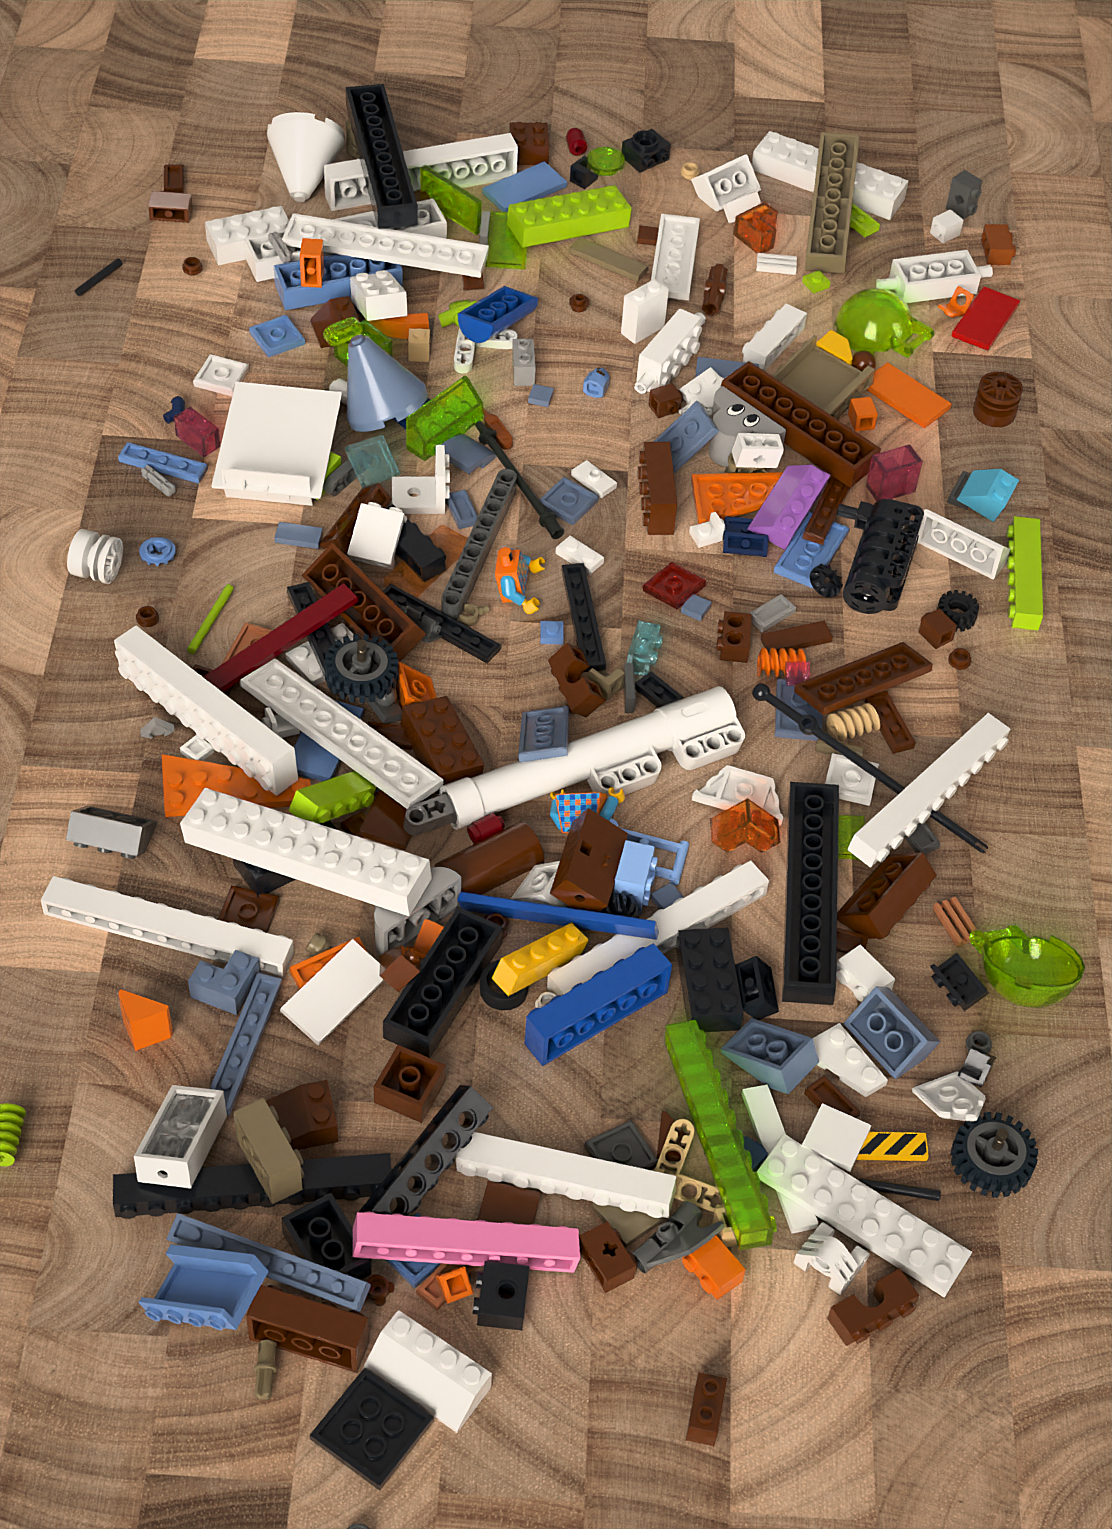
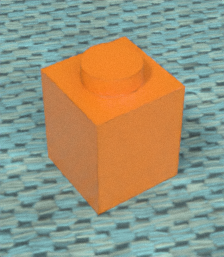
(862, 414)

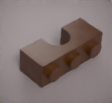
(581, 694)
(856, 1321)

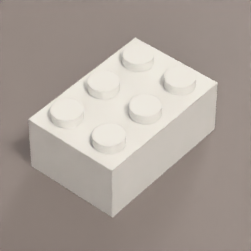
(378, 295)

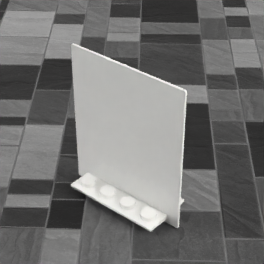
(276, 443)

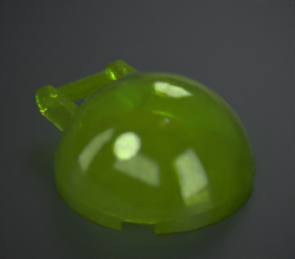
(880, 322)
(1026, 968)

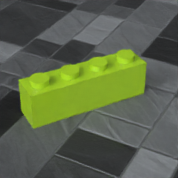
(333, 798)

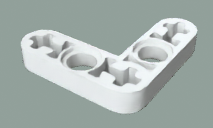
(501, 343)

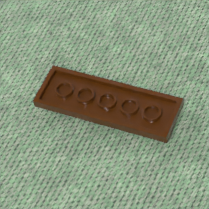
(863, 678)

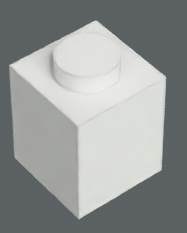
(946, 226)

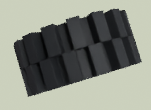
(963, 602)

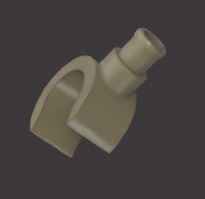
(475, 611)

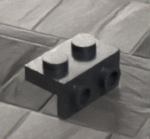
(960, 982)

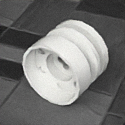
(95, 556)

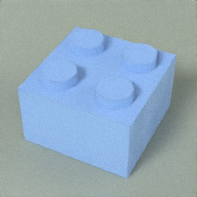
(636, 872)

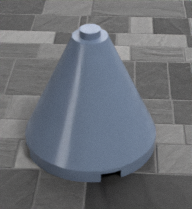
(379, 387)

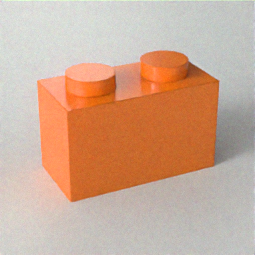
(312, 262)
(715, 1267)

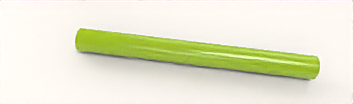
(209, 620)

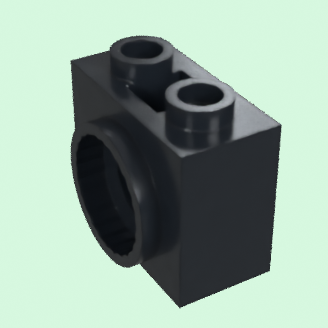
(645, 150)
(490, 1306)

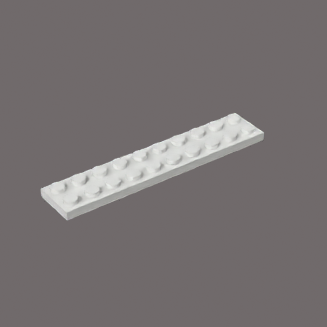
(389, 245)
(342, 733)

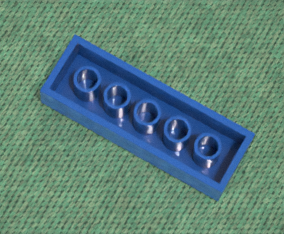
(597, 1004)

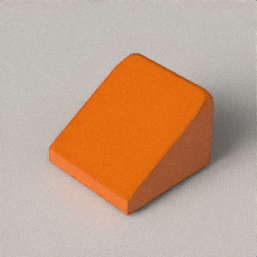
(454, 1284)

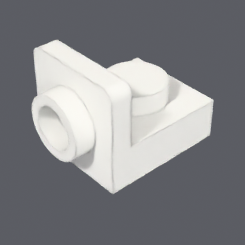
(708, 532)

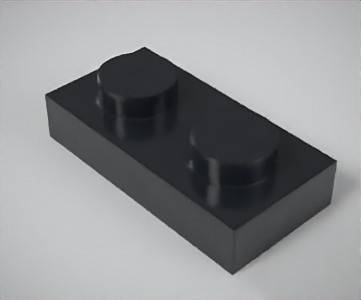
(656, 690)

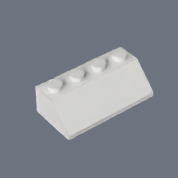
(962, 545)
(428, 1371)

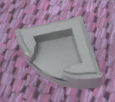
(157, 727)

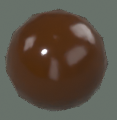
(863, 359)

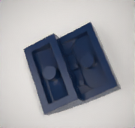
(740, 540)

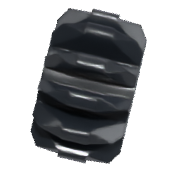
(622, 905)

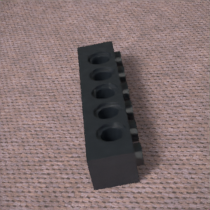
(429, 1142)

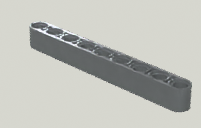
(479, 544)

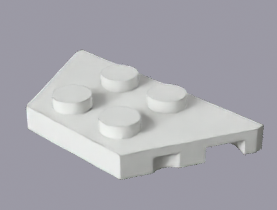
(736, 785)

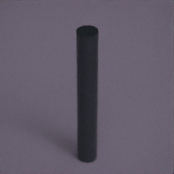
(98, 277)
(901, 1189)

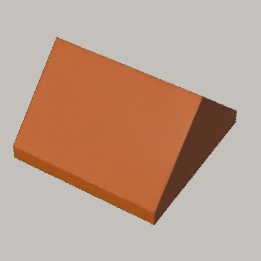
(413, 686)
(145, 1019)

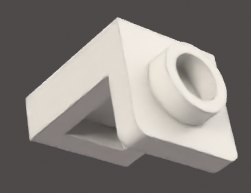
(279, 724)

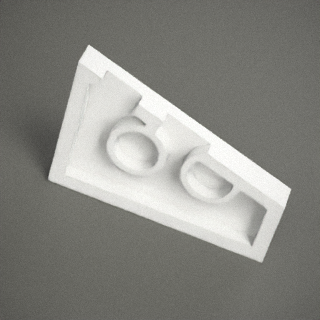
(846, 1059)

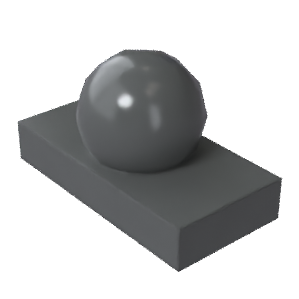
(386, 708)

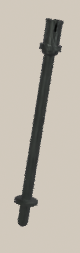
(547, 519)

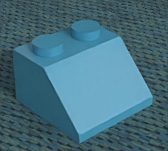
(988, 491)

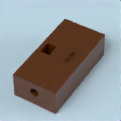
(589, 862)

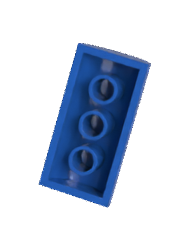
(495, 313)

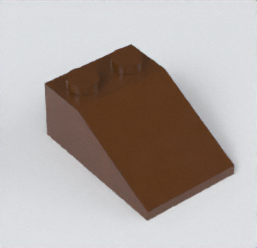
(307, 1115)

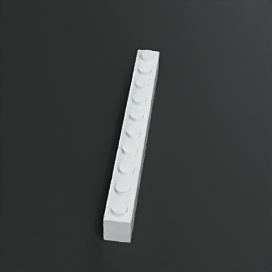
(929, 790)
(696, 911)
(164, 925)

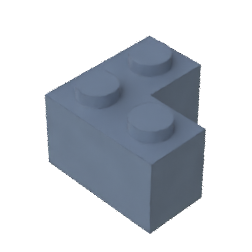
(227, 986)

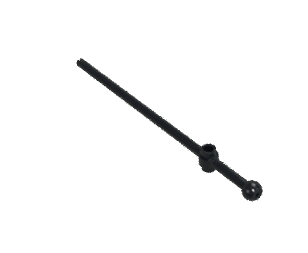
(762, 693)

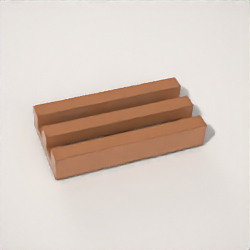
(959, 919)

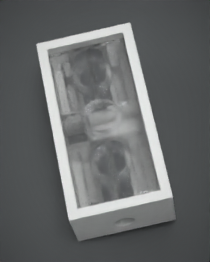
(180, 1136)

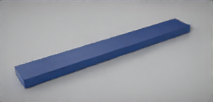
(559, 915)

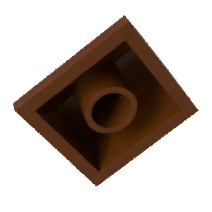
(330, 313)

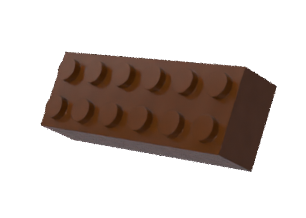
(374, 612)

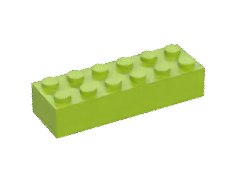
(568, 216)

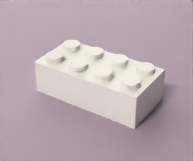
(227, 234)

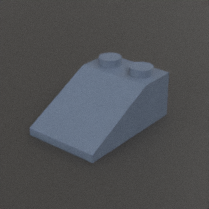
(772, 1054)

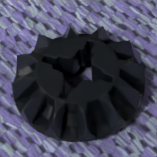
(828, 589)

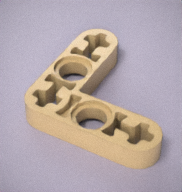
(681, 1180)

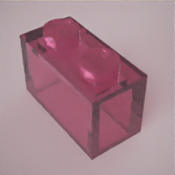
(197, 431)

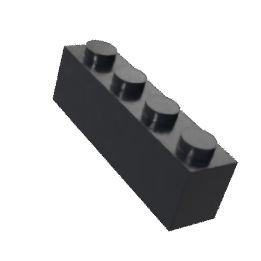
(419, 551)

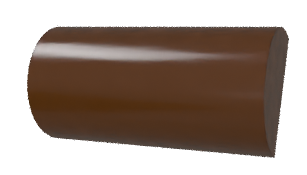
(496, 859)

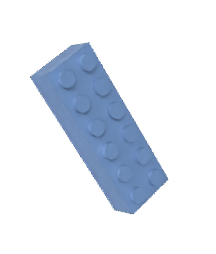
(335, 282)

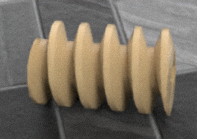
(853, 720)

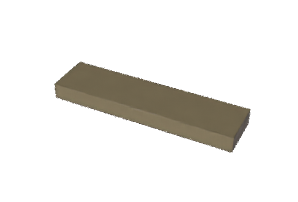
(608, 259)

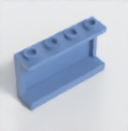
(206, 1287)

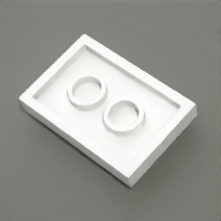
(305, 662)

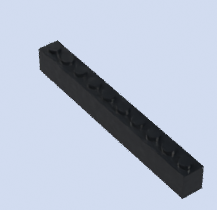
(240, 1188)

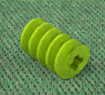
(10, 1130)

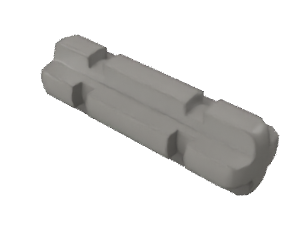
(280, 247)
(158, 480)

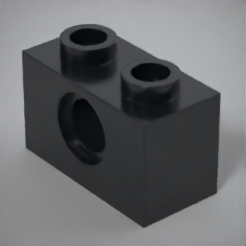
(756, 988)

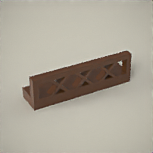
(343, 529)

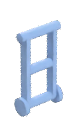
(679, 848)

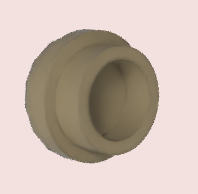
(318, 944)

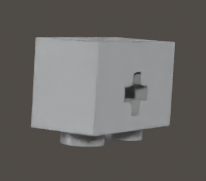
(523, 362)

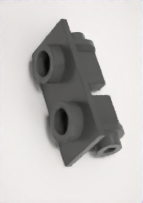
(427, 624)

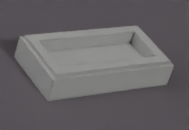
(484, 229)
(772, 613)

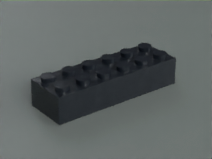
(444, 982)

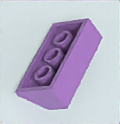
(789, 503)

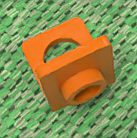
(953, 308)
(426, 937)

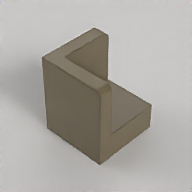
(608, 683)

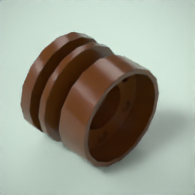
(997, 399)

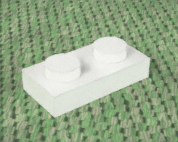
(577, 552)

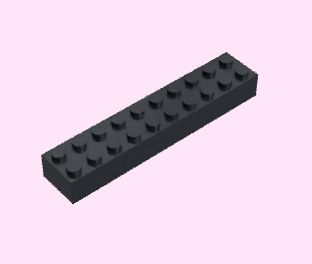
(381, 156)
(811, 894)

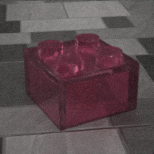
(894, 473)

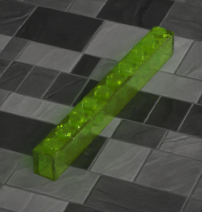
(719, 1136)

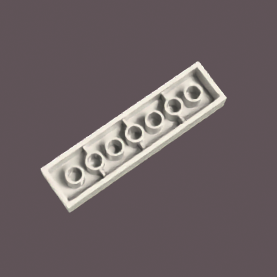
(797, 164)

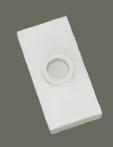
(594, 479)

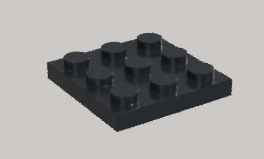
(371, 1428)

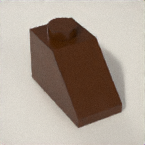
(399, 966)

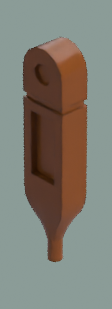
(503, 437)

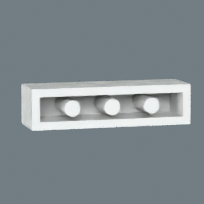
(775, 336)

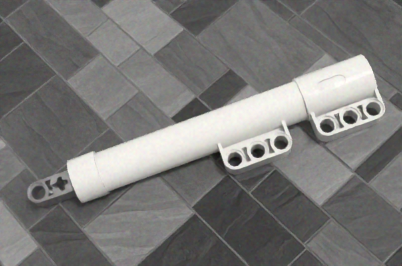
(599, 758)

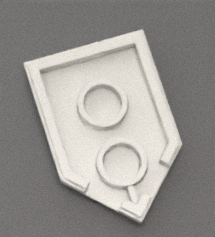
(952, 1097)

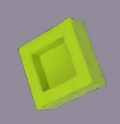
(816, 281)

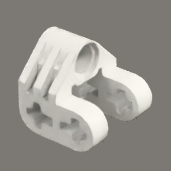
(831, 1258)

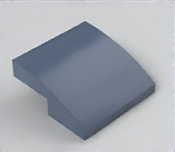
(467, 453)

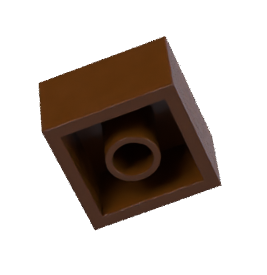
(531, 142)
(409, 1083)

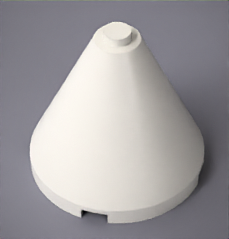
(303, 149)

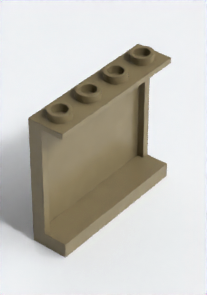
(824, 378)

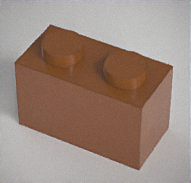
(998, 244)

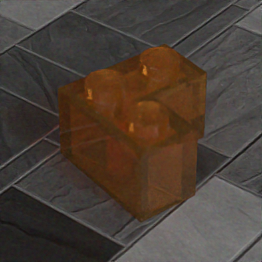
(757, 227)
(745, 824)

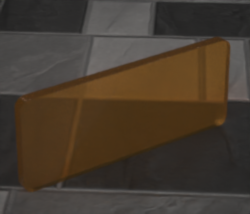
(407, 580)

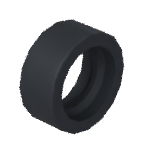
(497, 1000)

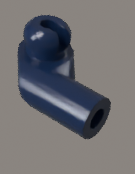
(178, 406)

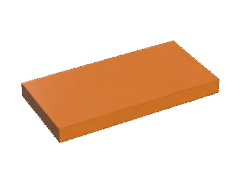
(908, 395)

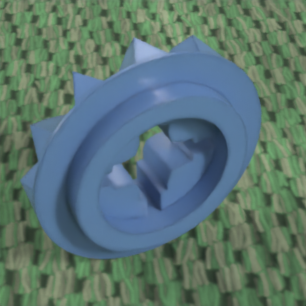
(161, 545)

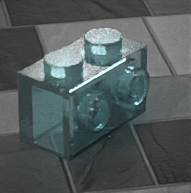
(644, 646)

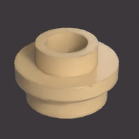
(690, 170)

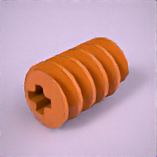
(776, 661)

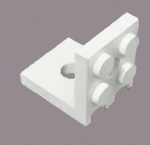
(430, 490)

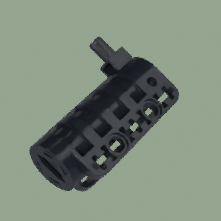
(881, 553)

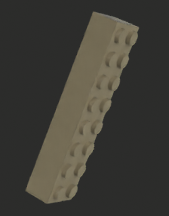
(832, 202)

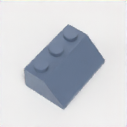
(891, 1032)

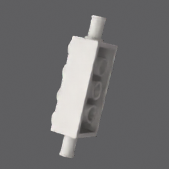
(934, 276)
(669, 350)

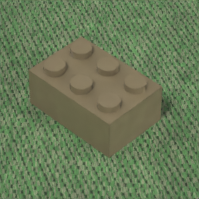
(269, 1150)

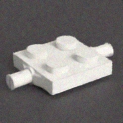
(702, 389)

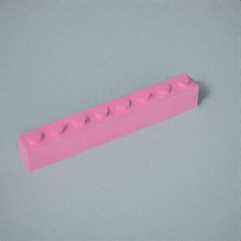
(465, 1242)

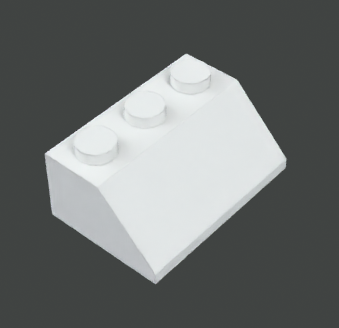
(726, 183)

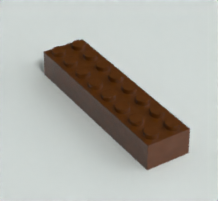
(807, 426)

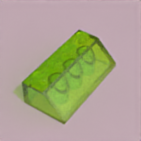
(443, 418)

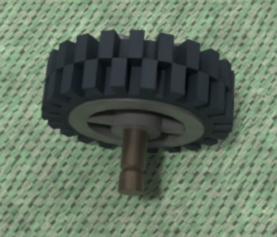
(361, 668)
(994, 1155)

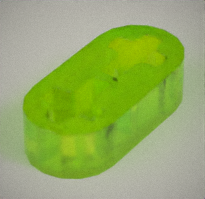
(342, 331)

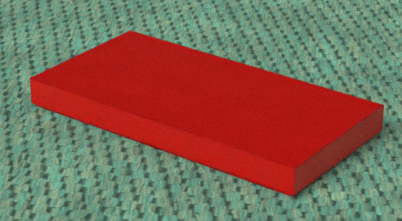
(985, 318)

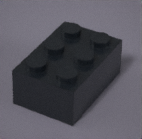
(325, 1237)

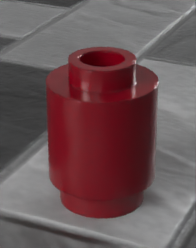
(576, 141)
(485, 827)

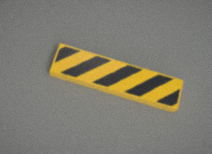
(894, 1146)

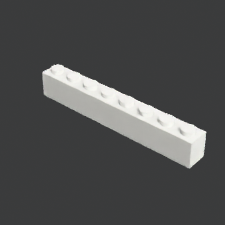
(568, 1174)

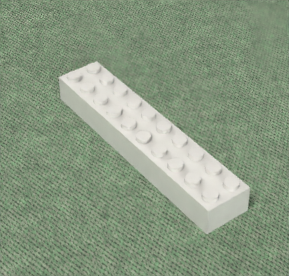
(461, 162)
(262, 256)
(206, 710)
(307, 851)

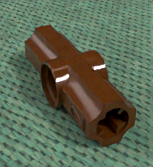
(714, 289)

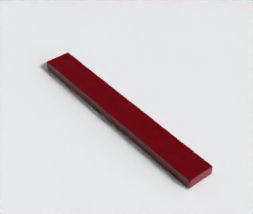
(282, 638)

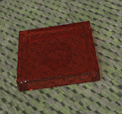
(674, 585)

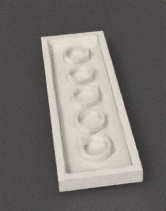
(675, 254)

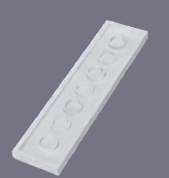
(864, 1215)

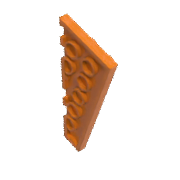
(731, 493)
(187, 778)

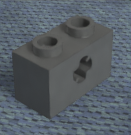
(964, 194)

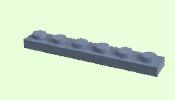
(246, 1038)

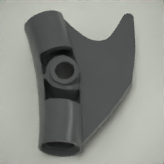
(676, 1238)

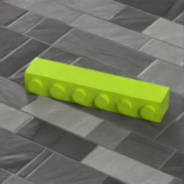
(1025, 573)

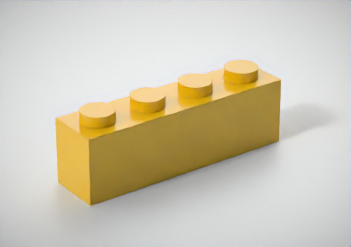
(539, 958)

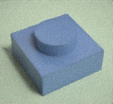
(551, 632)

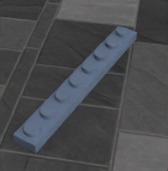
(280, 1265)

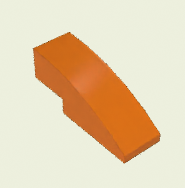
(399, 326)

